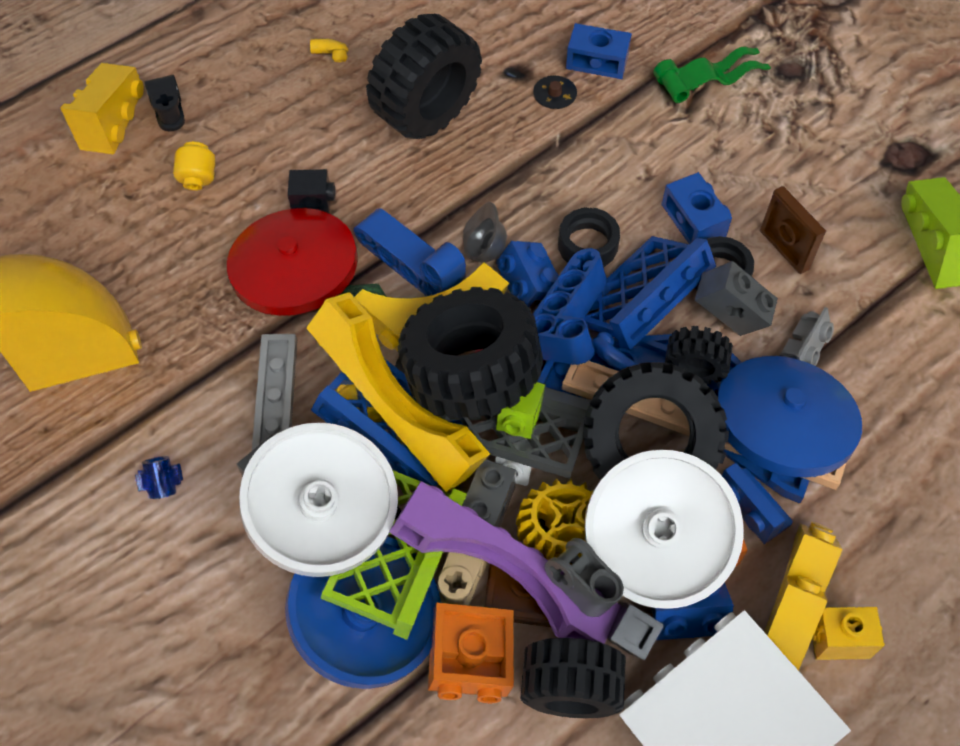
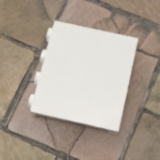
(732, 694)

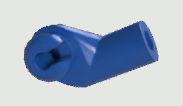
(608, 353)

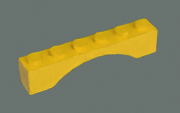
(349, 337)

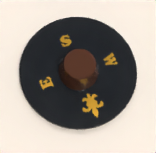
(555, 92)

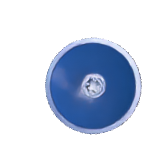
(789, 416)
(351, 646)

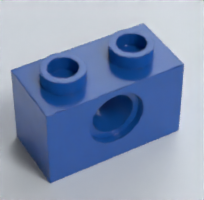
(598, 51)
(696, 208)

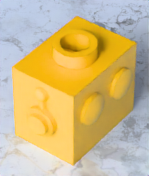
(848, 633)

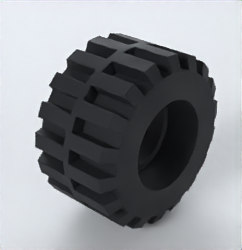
(573, 678)

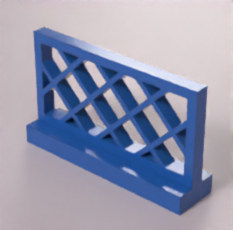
(654, 298)
(337, 410)

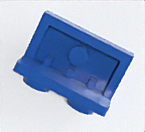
(527, 270)
(757, 506)
(694, 619)

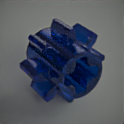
(159, 477)

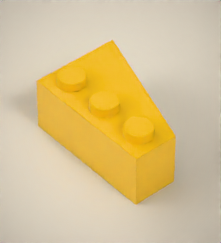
(104, 107)

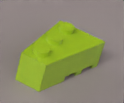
(934, 219)

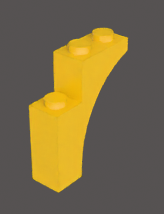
(392, 313)
(803, 591)

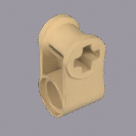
(462, 571)

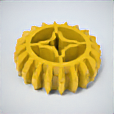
(561, 508)

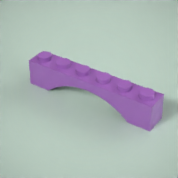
(439, 524)

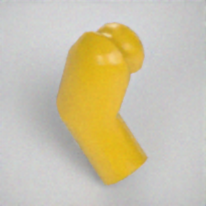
(327, 46)

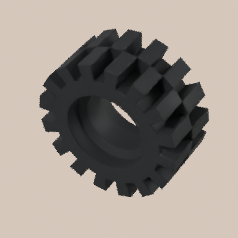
(700, 353)

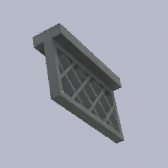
(557, 411)

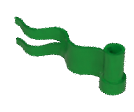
(699, 71)

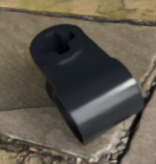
(166, 102)

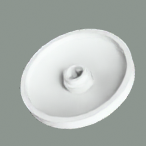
(318, 499)
(665, 527)

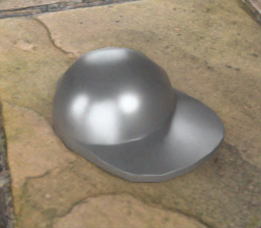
(484, 235)

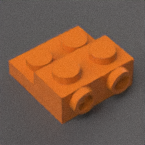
(472, 652)

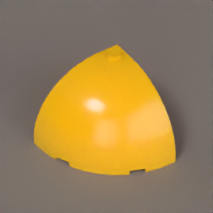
(60, 322)

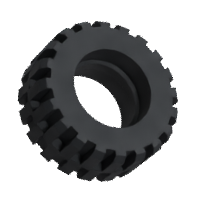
(423, 75)
(476, 381)
(646, 381)

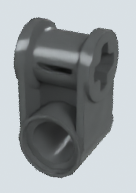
(584, 577)

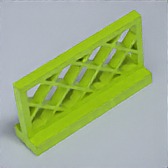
(415, 583)

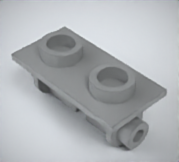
(813, 332)

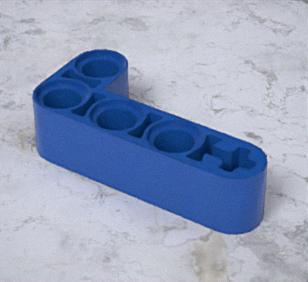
(409, 255)
(561, 313)

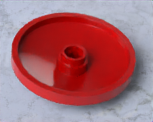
(292, 261)

